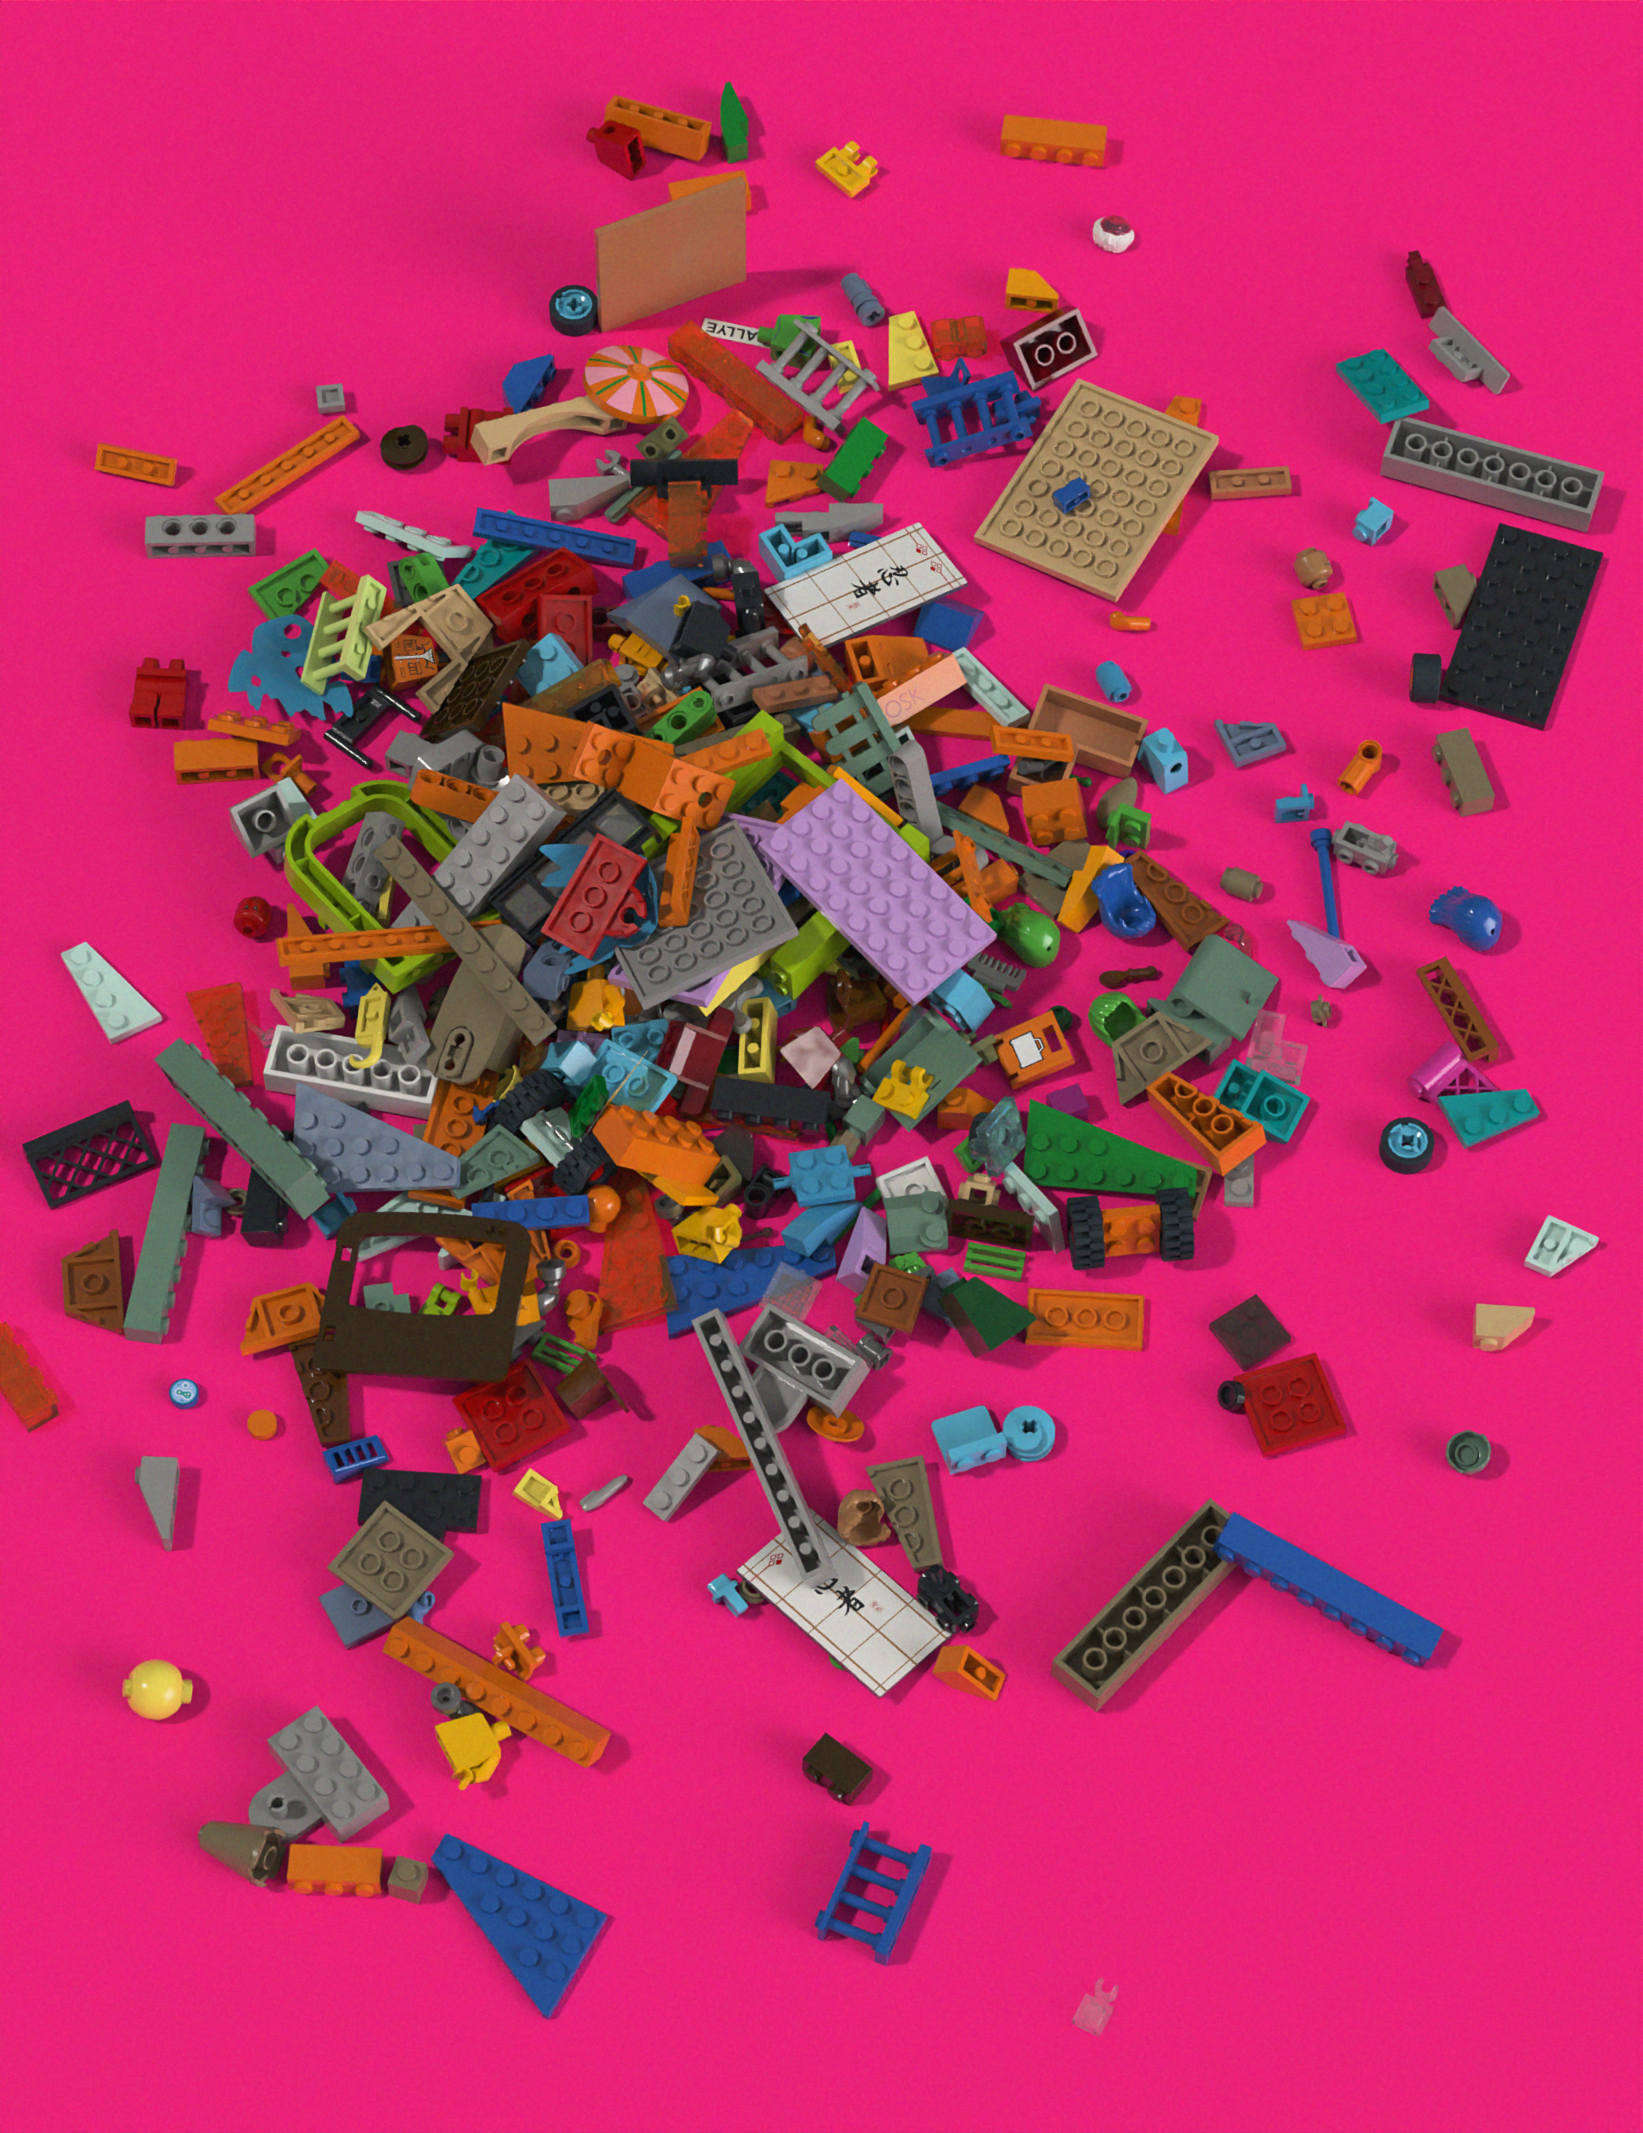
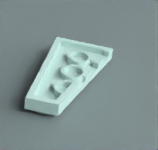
(110, 997)
(375, 1245)

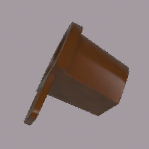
(853, 1002)
(587, 1388)

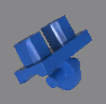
(1025, 405)

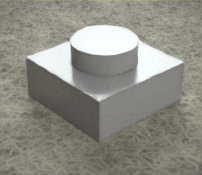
(330, 398)

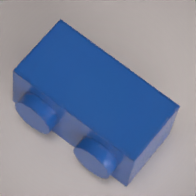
(1071, 495)

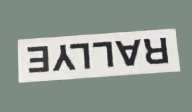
(732, 332)

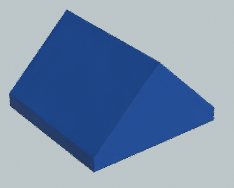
(947, 624)

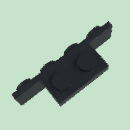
(661, 471)

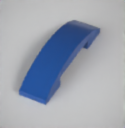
(564, 1578)

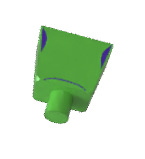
(785, 333)

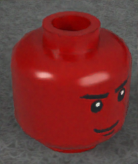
(253, 915)

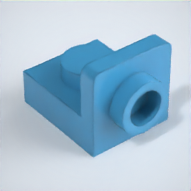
(1294, 809)
(333, 1215)

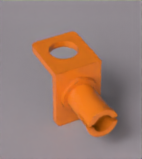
(293, 770)

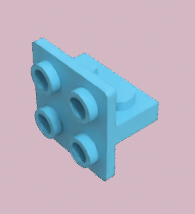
(642, 1037)

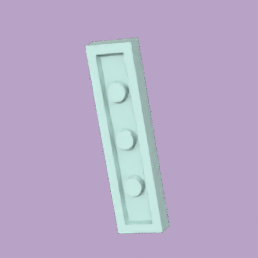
(990, 691)

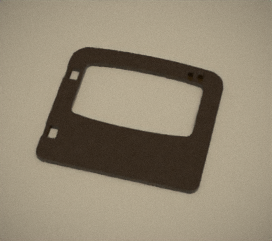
(422, 1344)

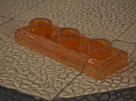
(825, 660)

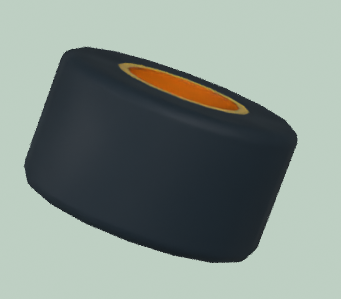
(1425, 678)

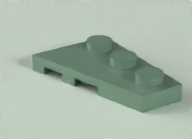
(492, 1160)

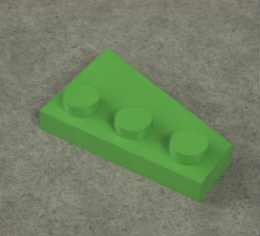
(290, 586)

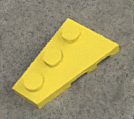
(908, 352)

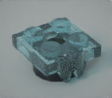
(997, 1136)

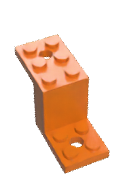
(651, 776)

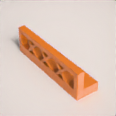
(679, 875)

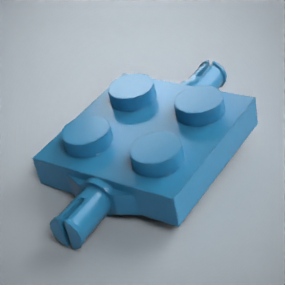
(821, 1176)

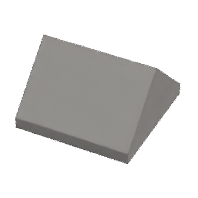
(262, 820)

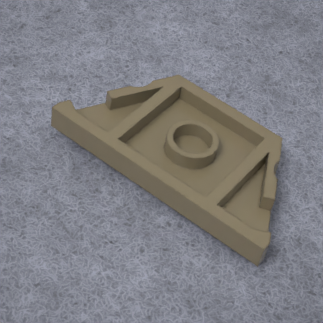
(1151, 1051)

